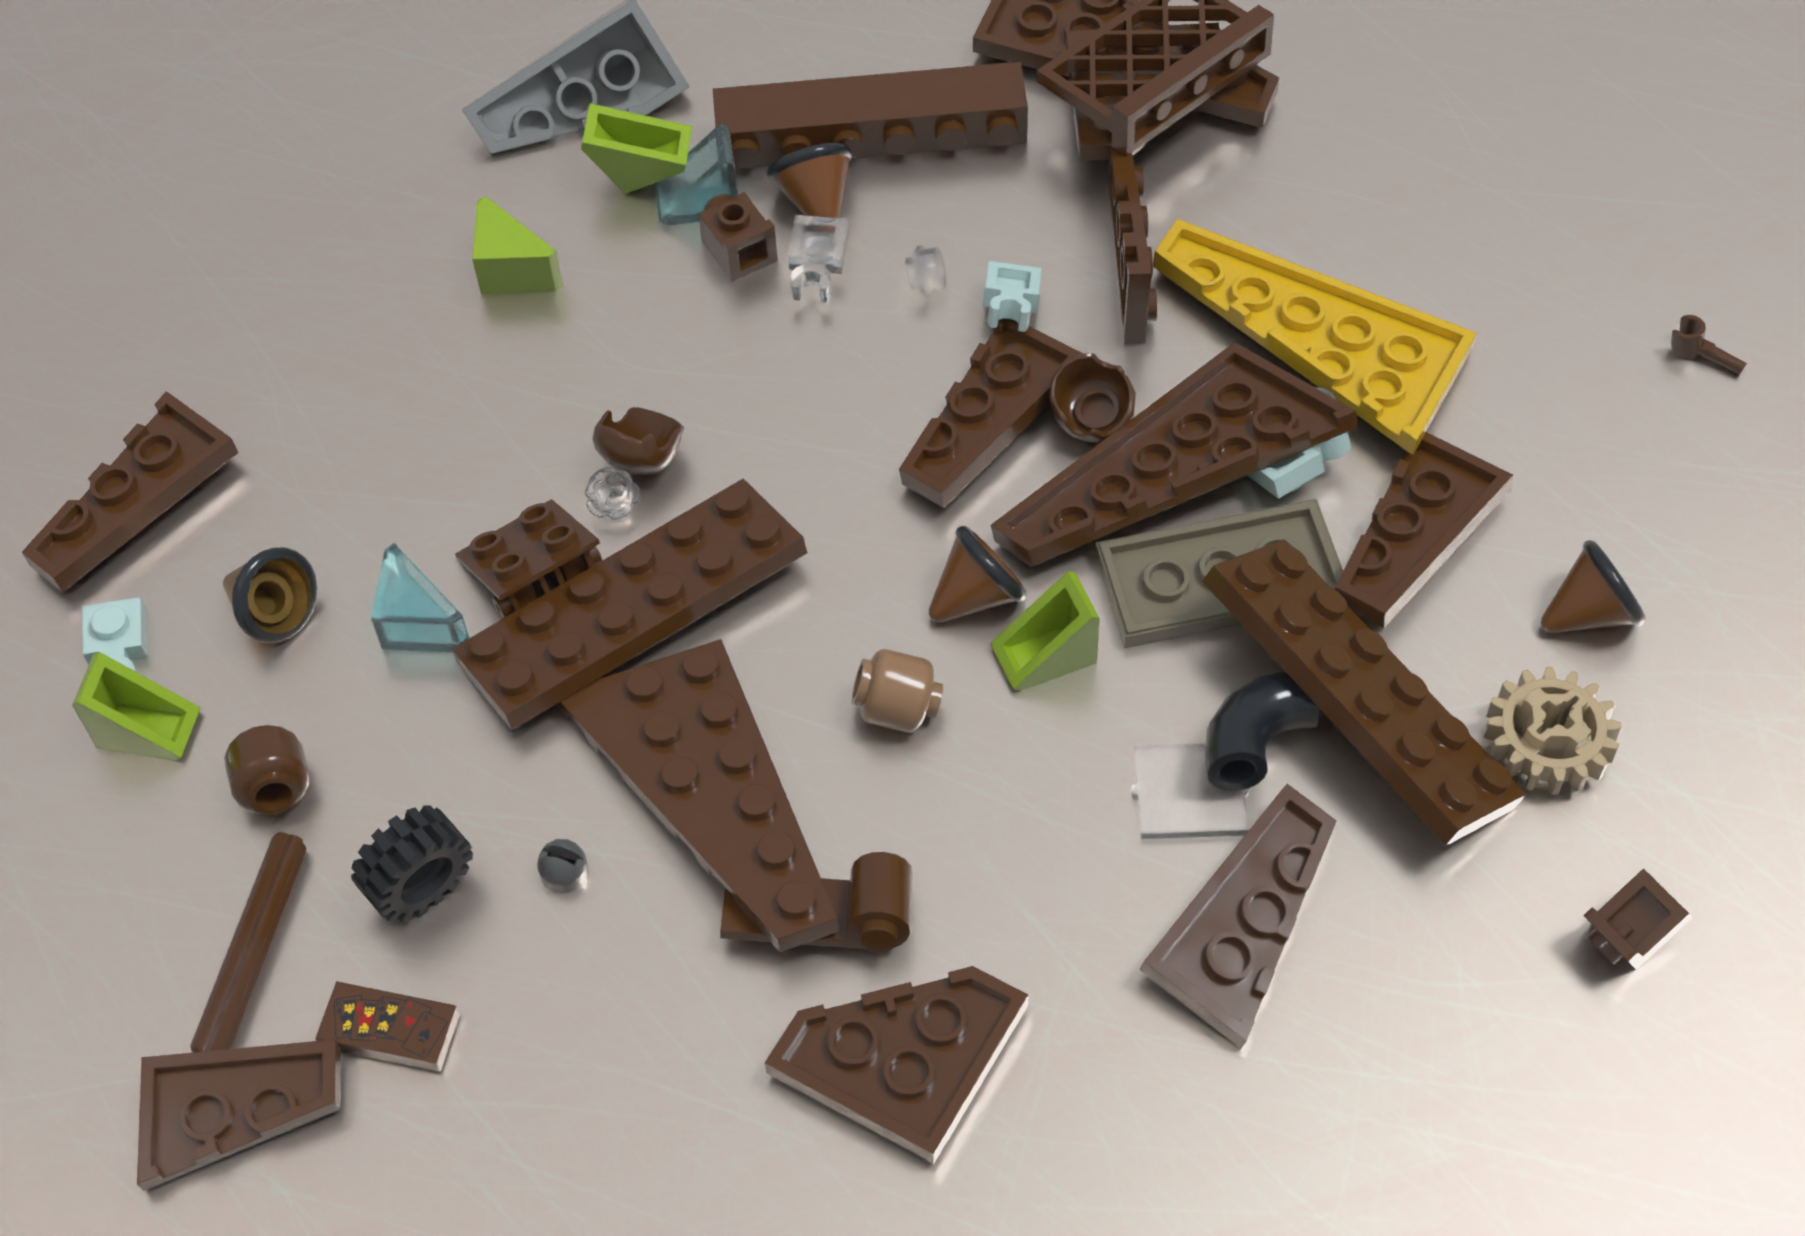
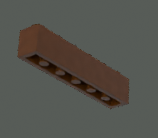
(877, 113)

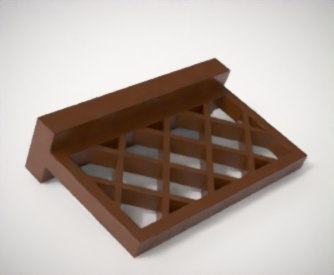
(1185, 78)

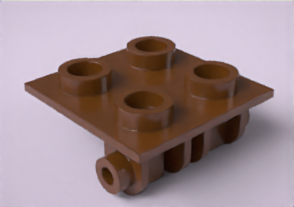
(528, 549)

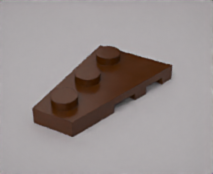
(228, 1100)

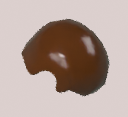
(1091, 398)
(638, 443)

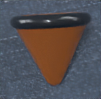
(814, 178)
(973, 580)
(1592, 596)

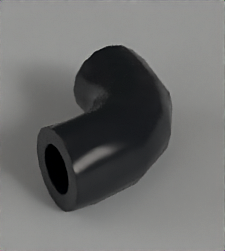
(1246, 724)

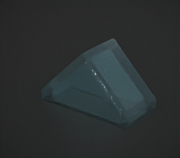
(707, 174)
(411, 610)

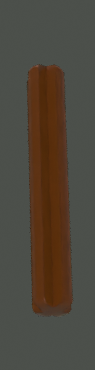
(249, 944)

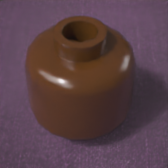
(267, 769)

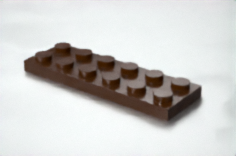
(628, 602)
(1365, 690)

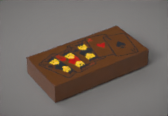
(389, 1026)

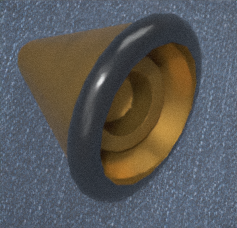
(272, 594)

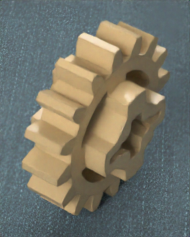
(1557, 712)

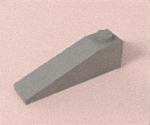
(606, 64)

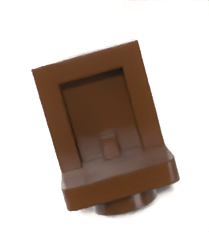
(1636, 921)

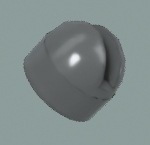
(559, 874)

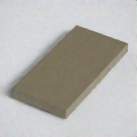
(1160, 573)

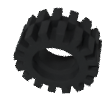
(411, 863)

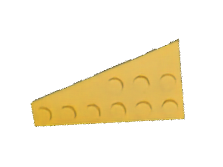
(1358, 345)

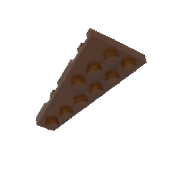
(1036, 34)
(1193, 439)
(704, 771)

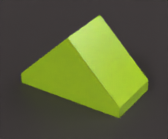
(634, 147)
(510, 255)
(1050, 636)
(132, 712)

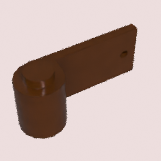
(869, 907)

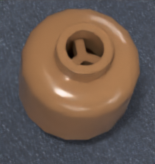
(896, 690)

